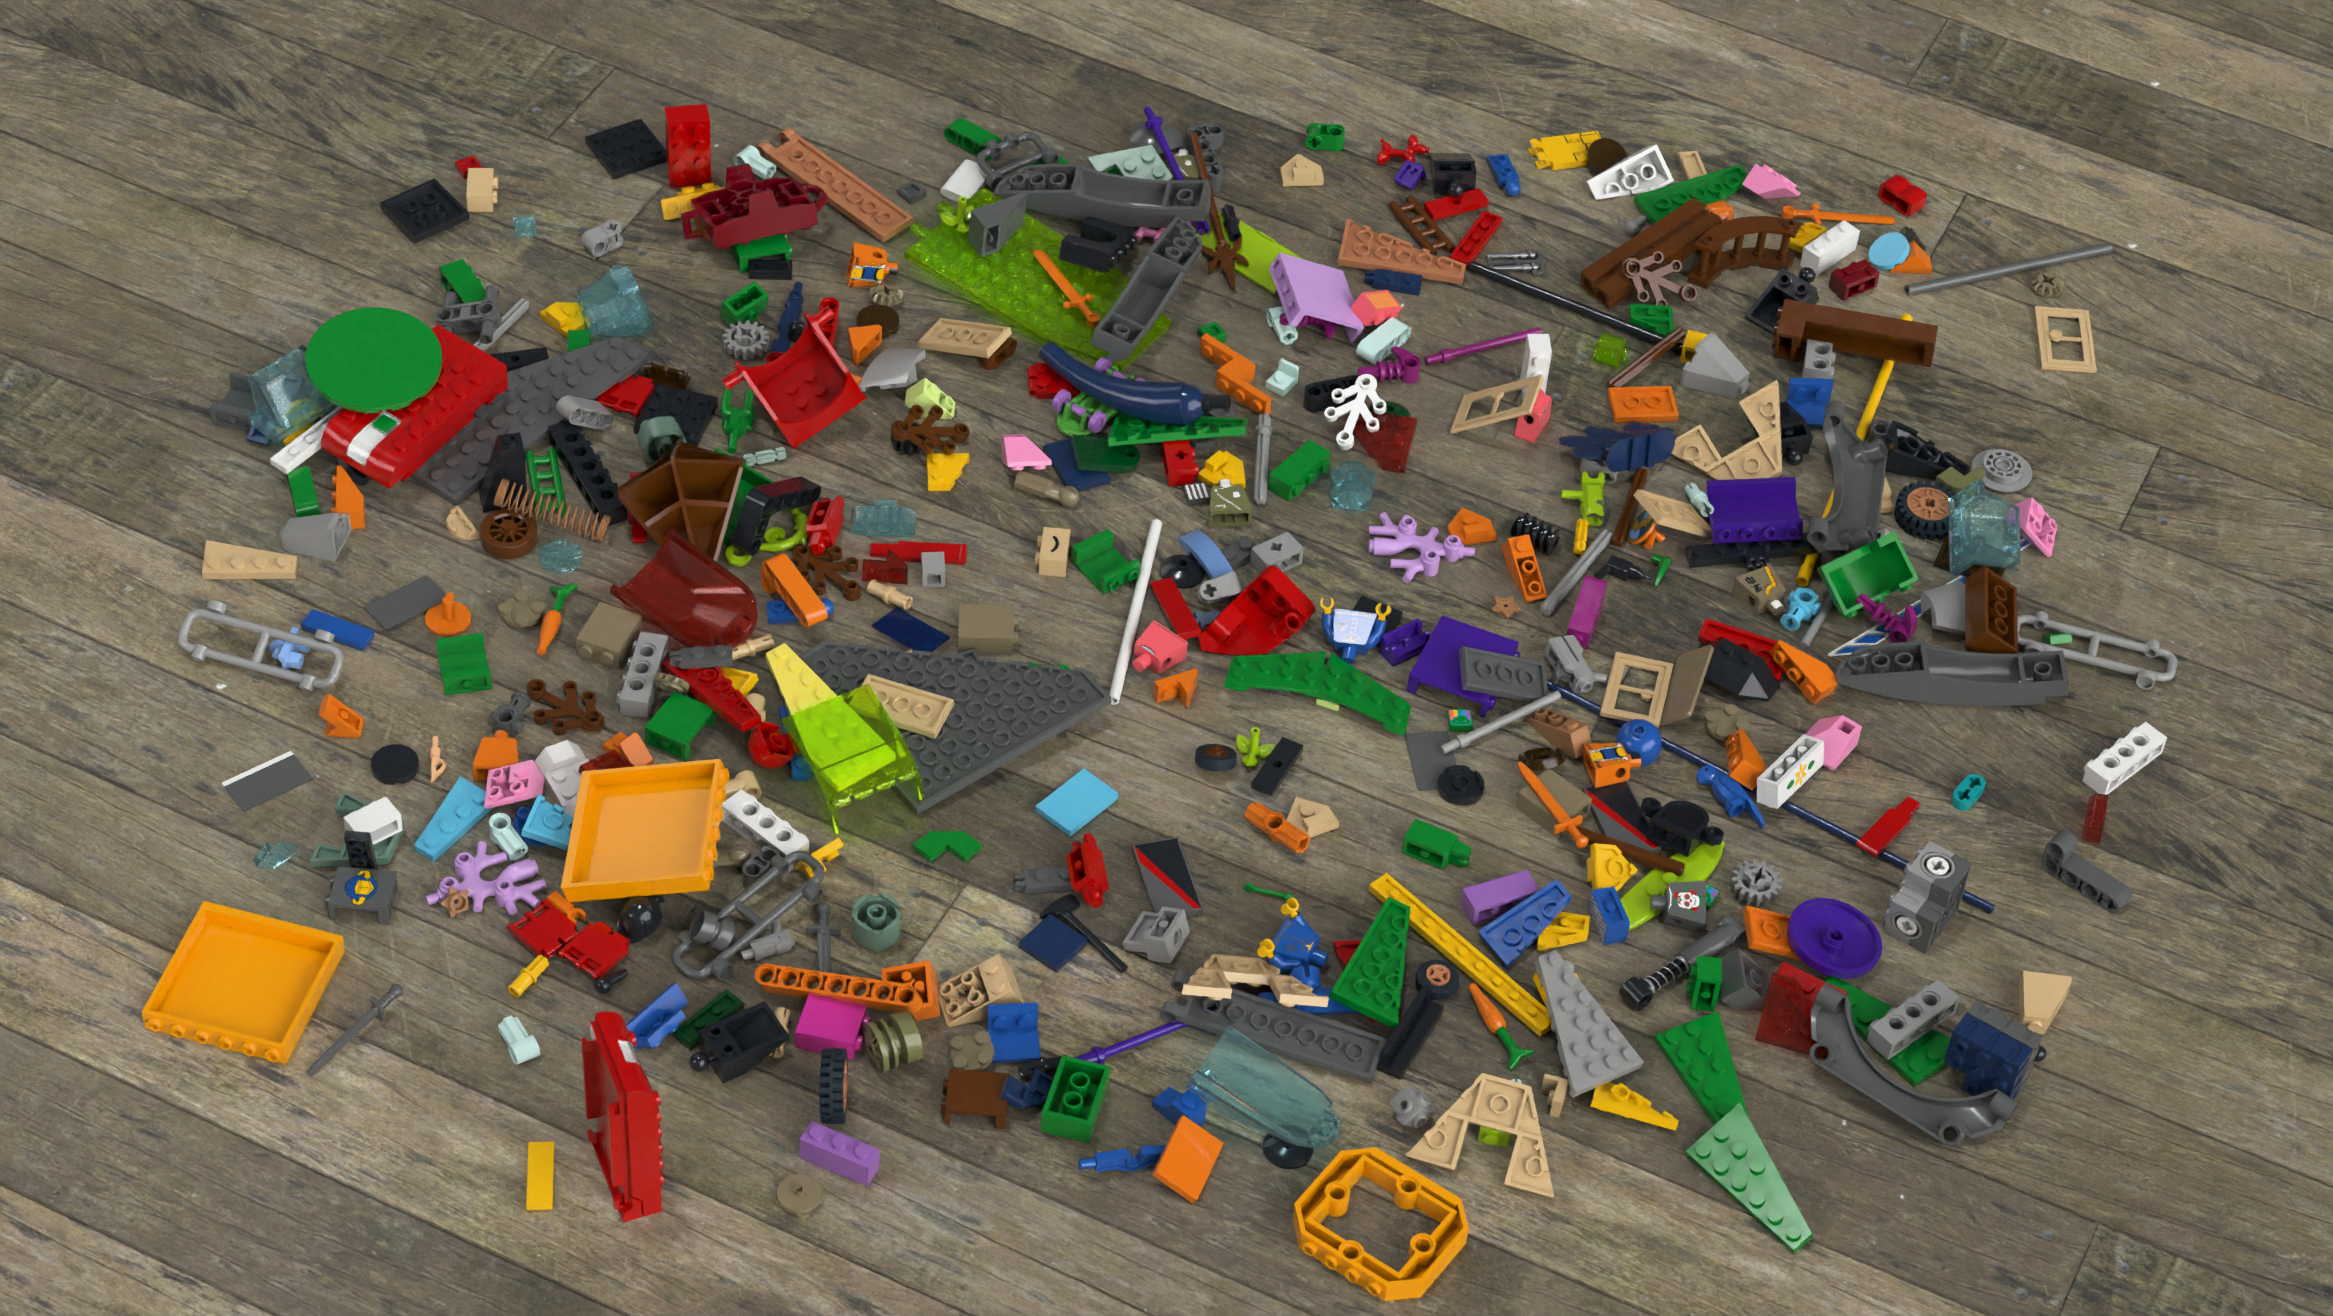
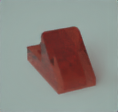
(888, 571)

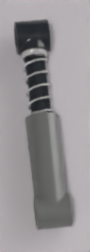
(1726, 935)

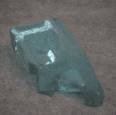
(274, 855)

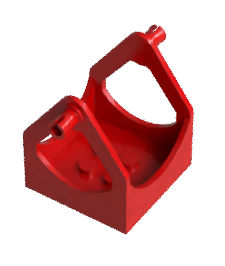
(804, 385)

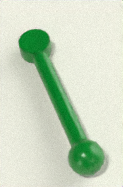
(1249, 887)

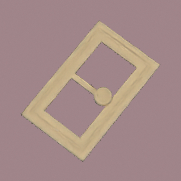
(2045, 338)
(1533, 384)
(1657, 697)

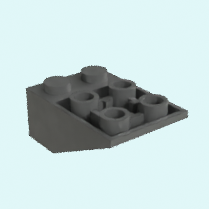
(996, 224)

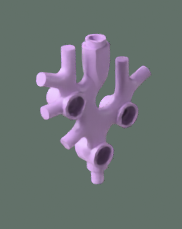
(1406, 538)
(505, 893)

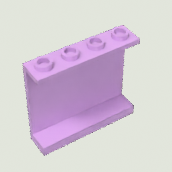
(1315, 292)

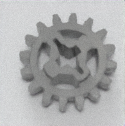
(746, 340)
(1756, 882)

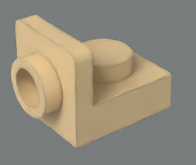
(1556, 1089)

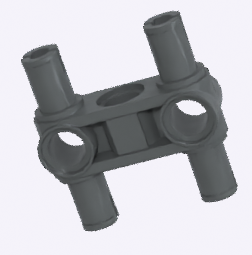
(471, 316)

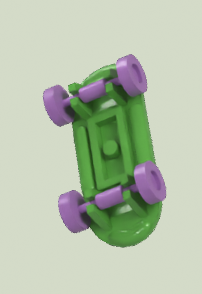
(1084, 413)

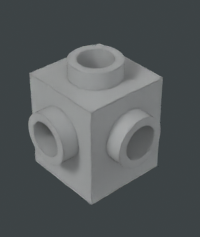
(1412, 1107)

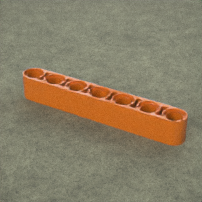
(829, 982)

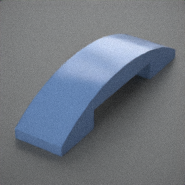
(1206, 553)

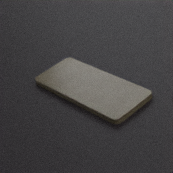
(1686, 684)

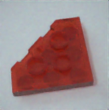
(1390, 443)
(1787, 1017)

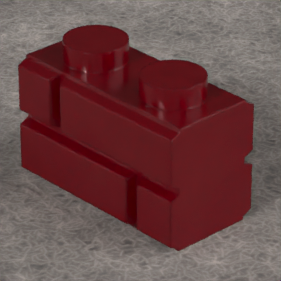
(1853, 279)

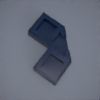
(1030, 1095)

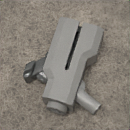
(1570, 665)

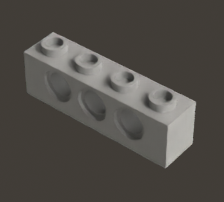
(637, 684)
(1912, 1019)

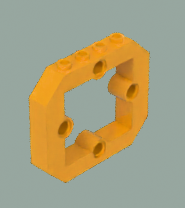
(1411, 1190)

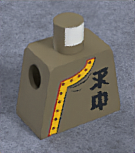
(1760, 590)

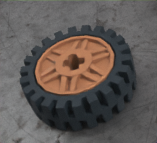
(1924, 510)
(833, 1085)

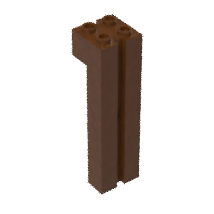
(1671, 236)
(1852, 333)

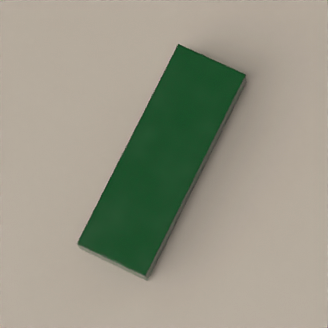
(718, 1009)

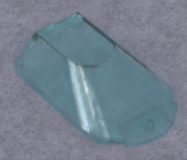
(1264, 1093)

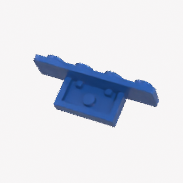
(659, 1018)

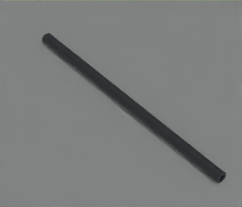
(1570, 304)

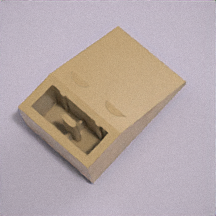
(969, 993)

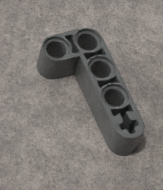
(1210, 139)
(2082, 875)

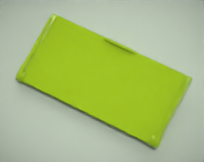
(1256, 248)

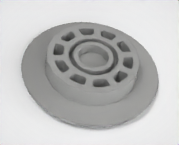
(2003, 470)

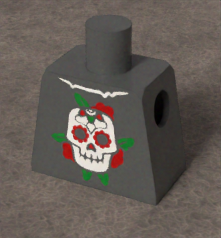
(1683, 905)

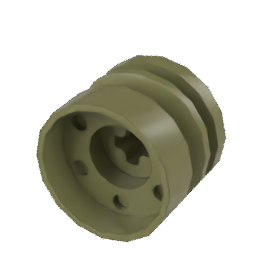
(893, 1041)

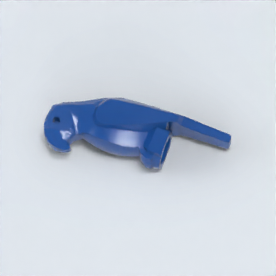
(1729, 793)

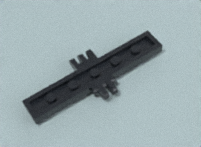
(1747, 552)

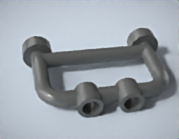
(1048, 155)

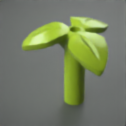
(962, 218)
(1251, 748)

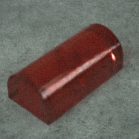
(2095, 818)

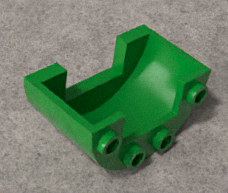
(1870, 570)

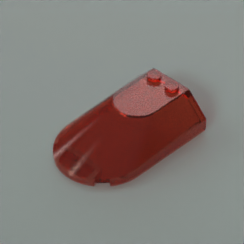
(691, 596)

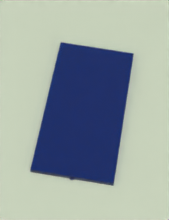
(910, 631)

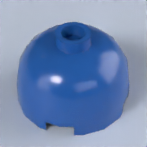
(1642, 738)

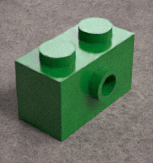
(744, 305)

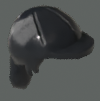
(640, 917)

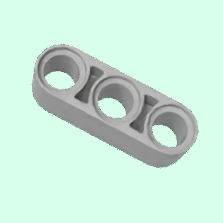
(585, 412)

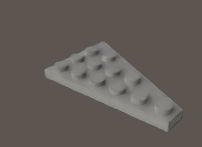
(1587, 1038)

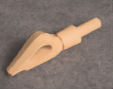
(435, 760)

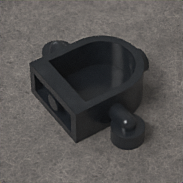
(1679, 825)

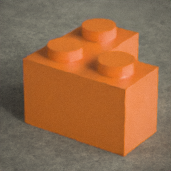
(924, 979)

